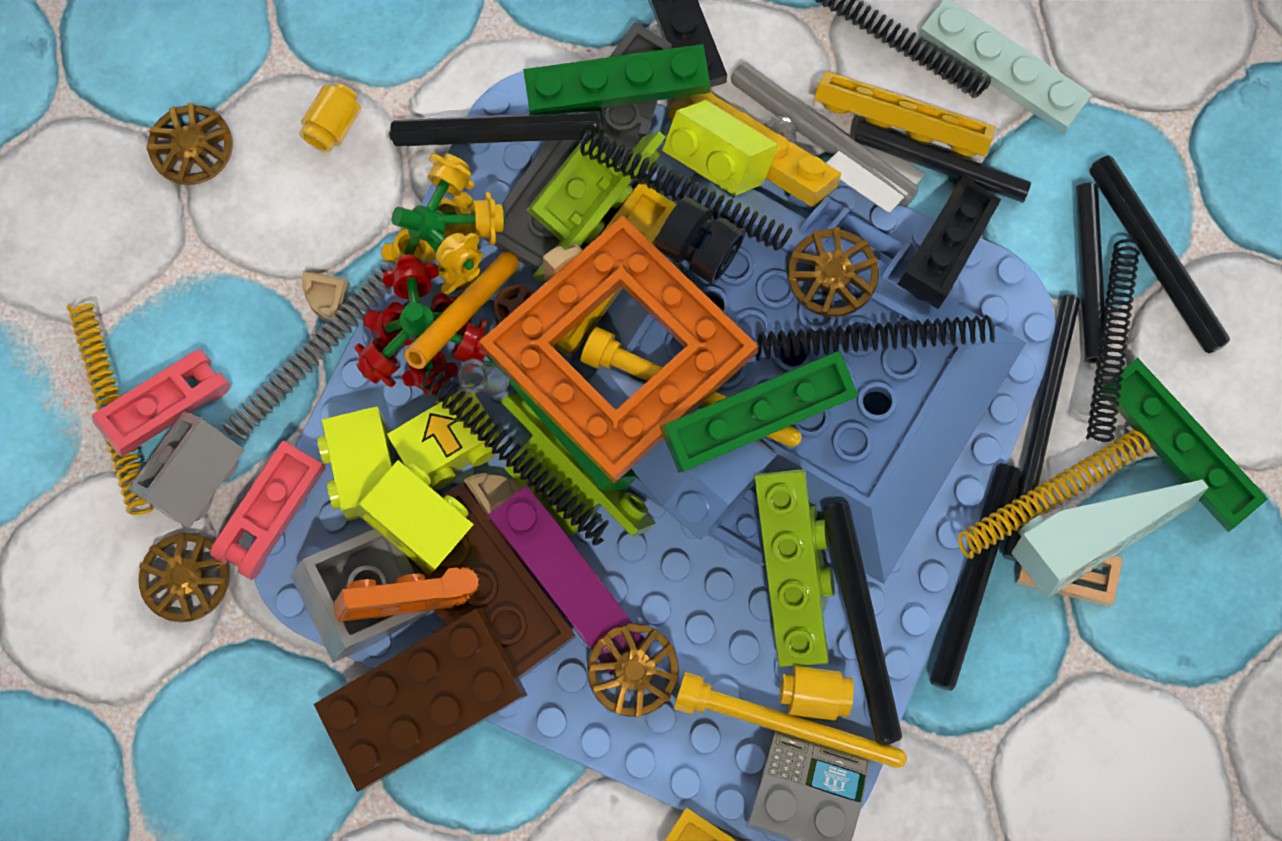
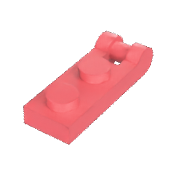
(159, 402)
(267, 509)

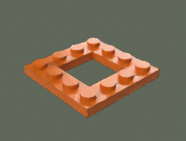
(623, 436)

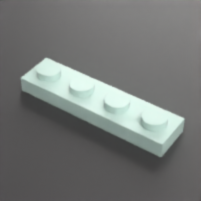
(1008, 65)

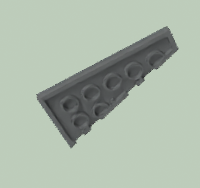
(624, 124)

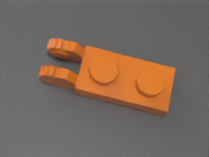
(407, 595)

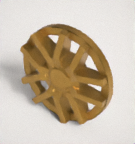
(189, 144)
(833, 272)
(182, 578)
(632, 670)

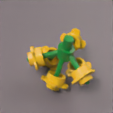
(447, 226)

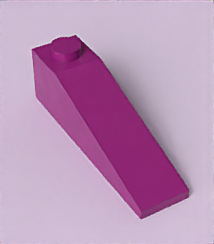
(561, 571)

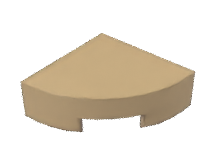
(557, 259)
(325, 293)
(491, 490)

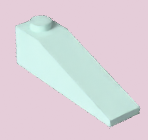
(1086, 536)

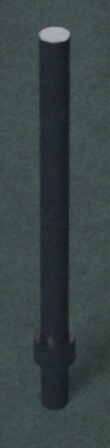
(1045, 410)

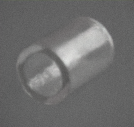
(483, 377)

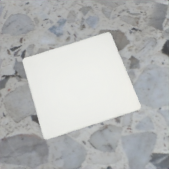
(870, 185)

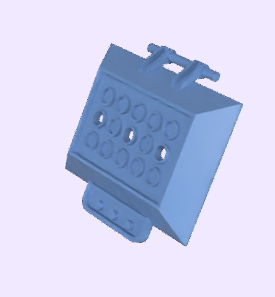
(876, 463)

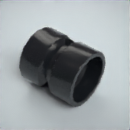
(685, 231)

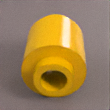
(330, 117)
(816, 693)

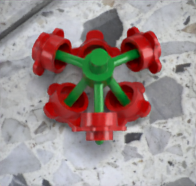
(404, 325)

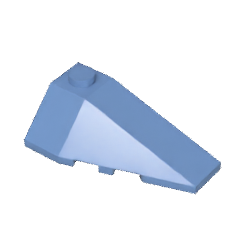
(702, 494)

